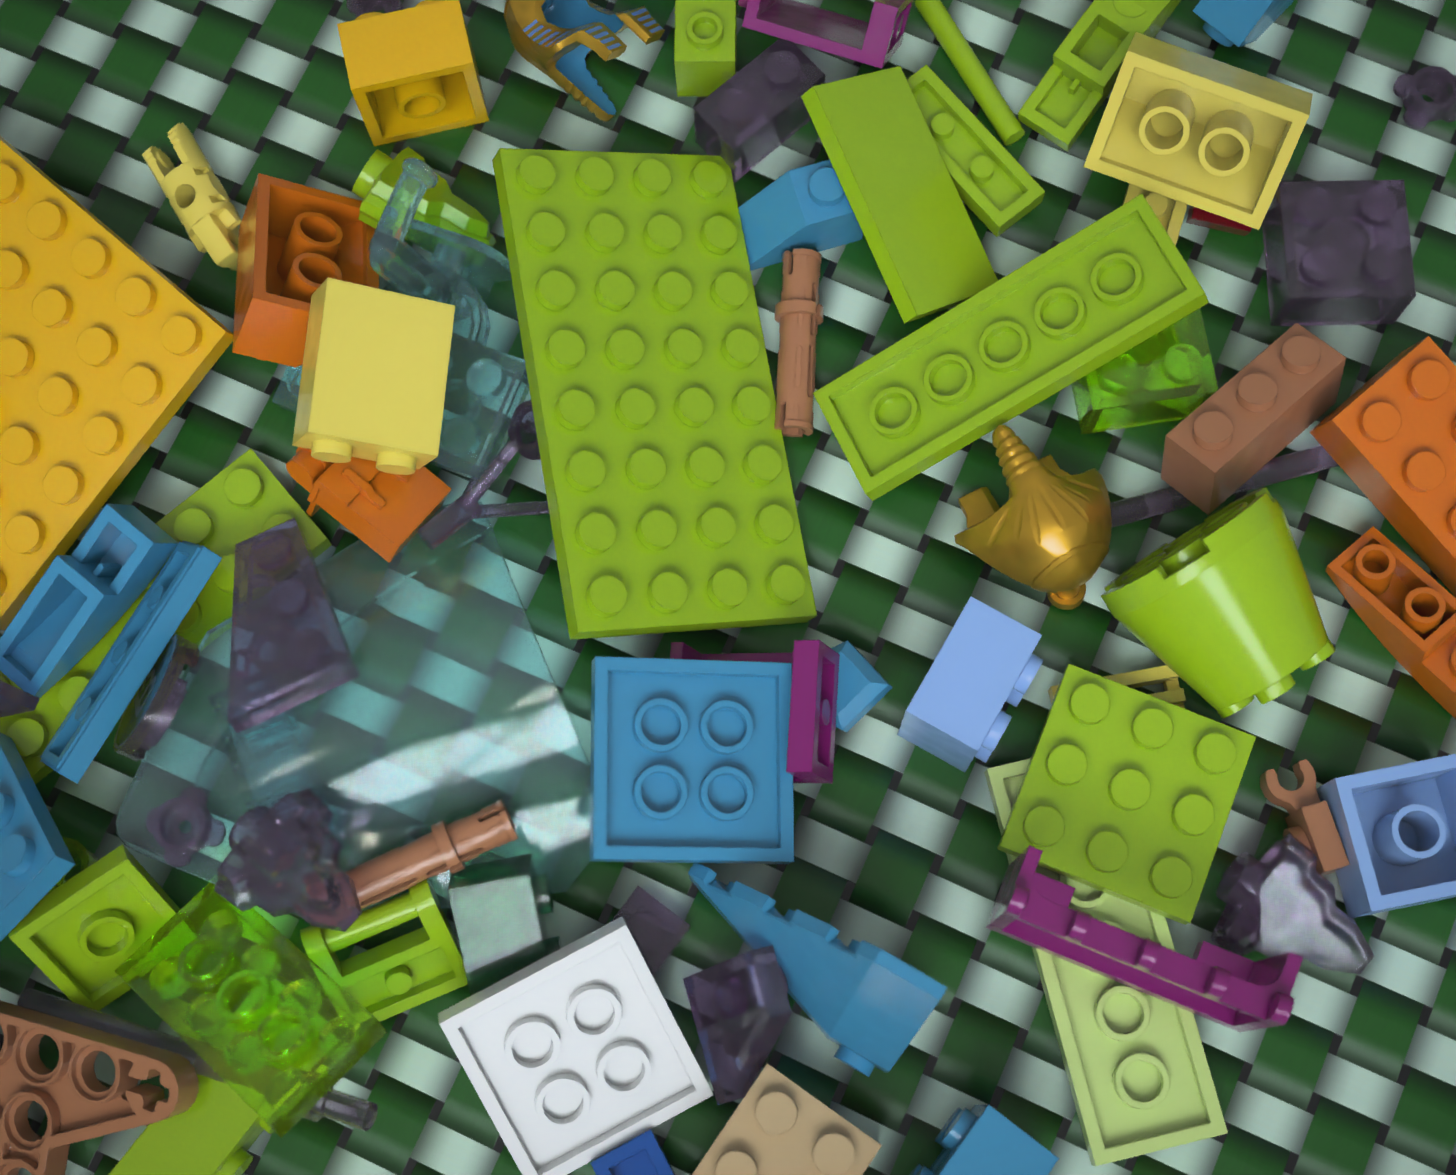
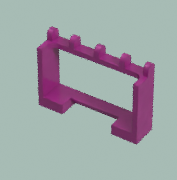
(1209, 984)

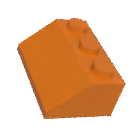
(285, 251)

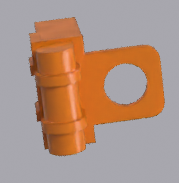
(370, 503)

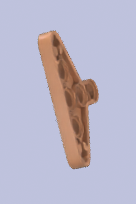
(71, 1093)

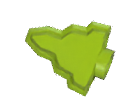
(436, 208)

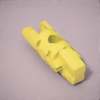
(197, 197)

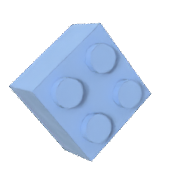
(972, 677)
(1396, 834)

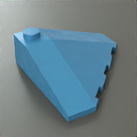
(851, 993)

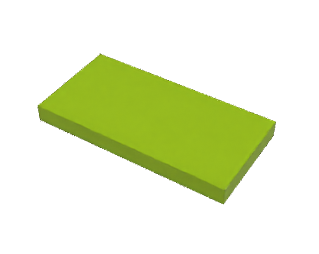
(900, 191)

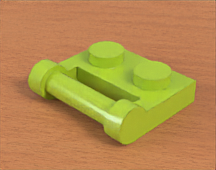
(401, 970)

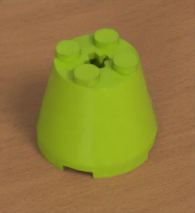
(1226, 605)

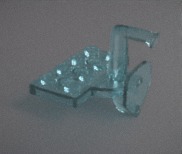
(481, 381)

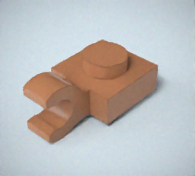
(1308, 817)

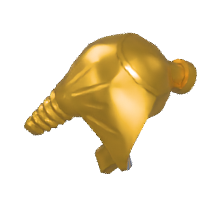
(563, 32)
(1048, 530)

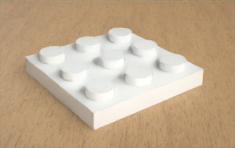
(575, 1053)

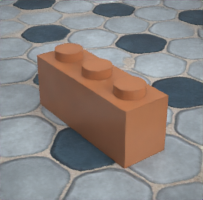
(1252, 418)

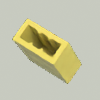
(373, 377)

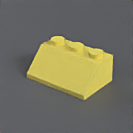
(1198, 130)

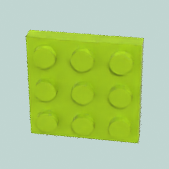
(1128, 793)

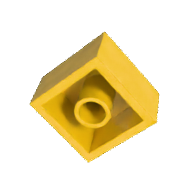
(413, 71)

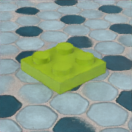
(94, 926)

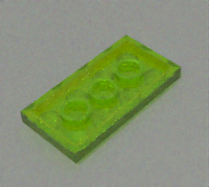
(251, 1006)

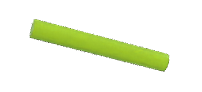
(971, 70)

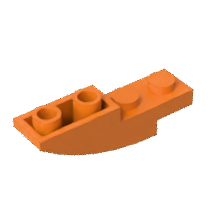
(1403, 610)

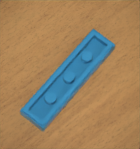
(129, 660)

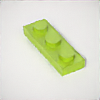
(980, 167)

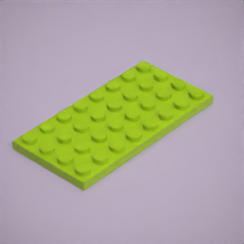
(650, 393)

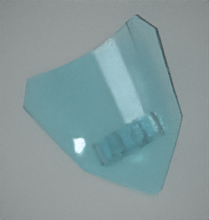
(432, 730)

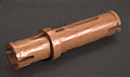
(799, 321)
(433, 853)

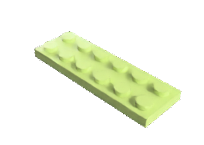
(1126, 1055)

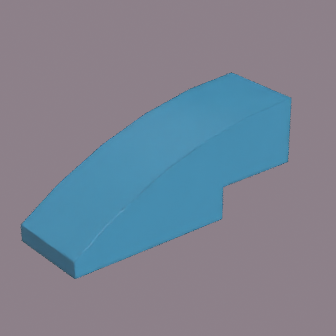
(82, 597)

